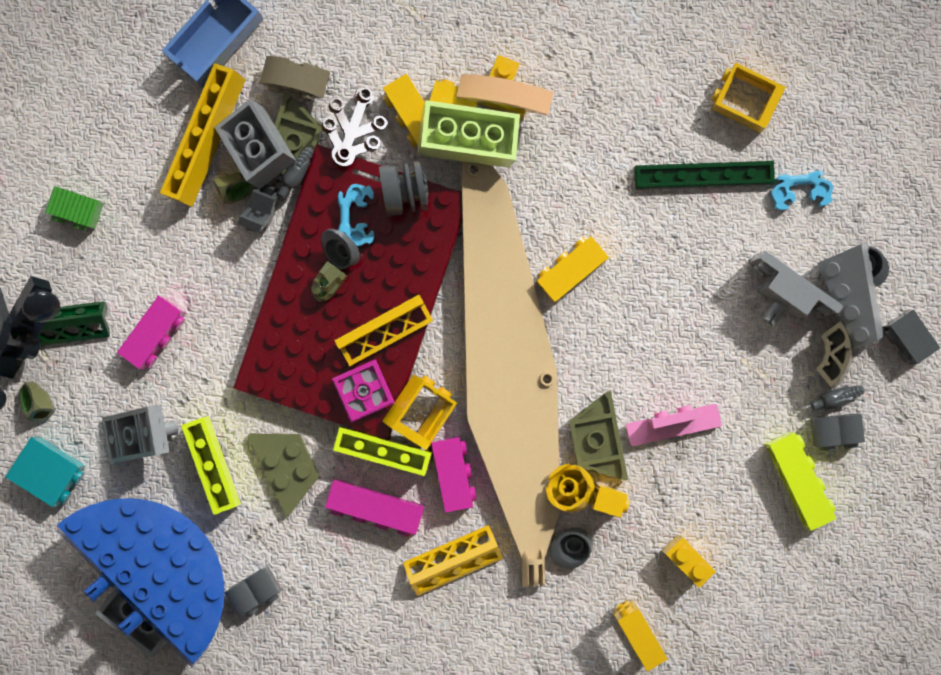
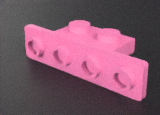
(672, 425)

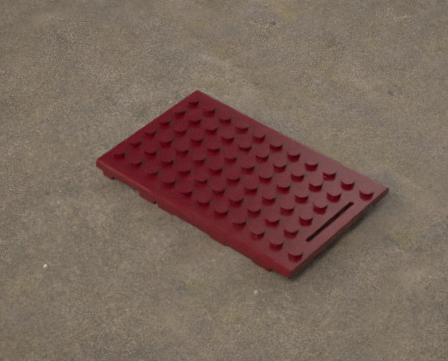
(294, 335)

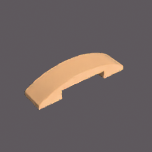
(505, 92)

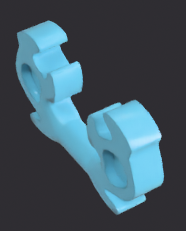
(821, 189)
(355, 194)

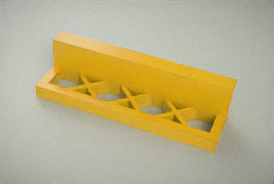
(379, 322)
(454, 565)

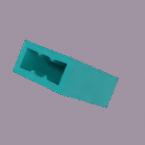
(46, 471)

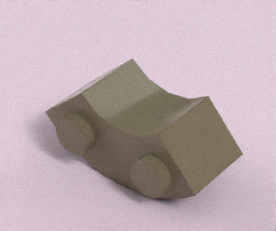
(302, 79)
(837, 355)

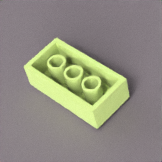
(468, 134)

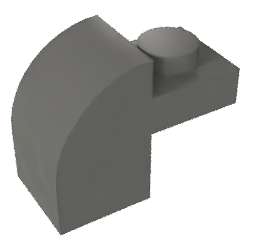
(260, 209)

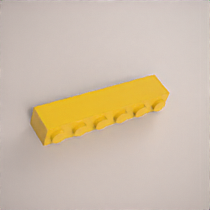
(201, 137)

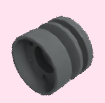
(403, 188)

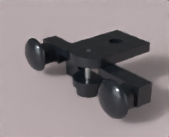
(28, 315)

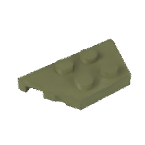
(297, 127)
(598, 438)
(286, 466)

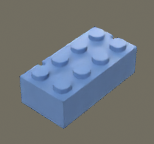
(212, 37)

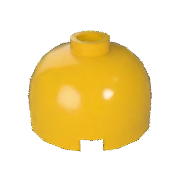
(570, 488)

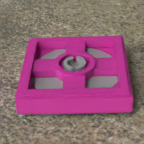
(363, 390)

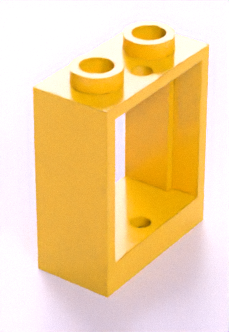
(773, 88)
(434, 420)
(639, 635)

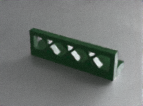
(75, 316)

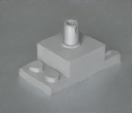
(790, 291)
(137, 434)

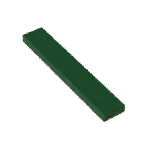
(704, 175)

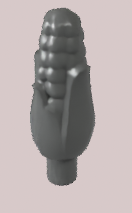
(294, 174)
(838, 397)

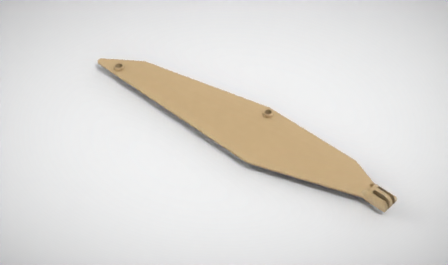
(506, 360)

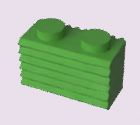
(73, 207)

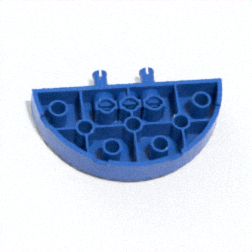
(156, 565)

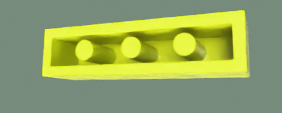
(382, 451)
(211, 465)
(800, 480)

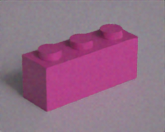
(152, 333)
(453, 474)

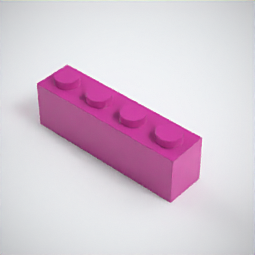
(375, 507)

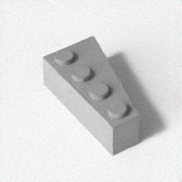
(852, 285)

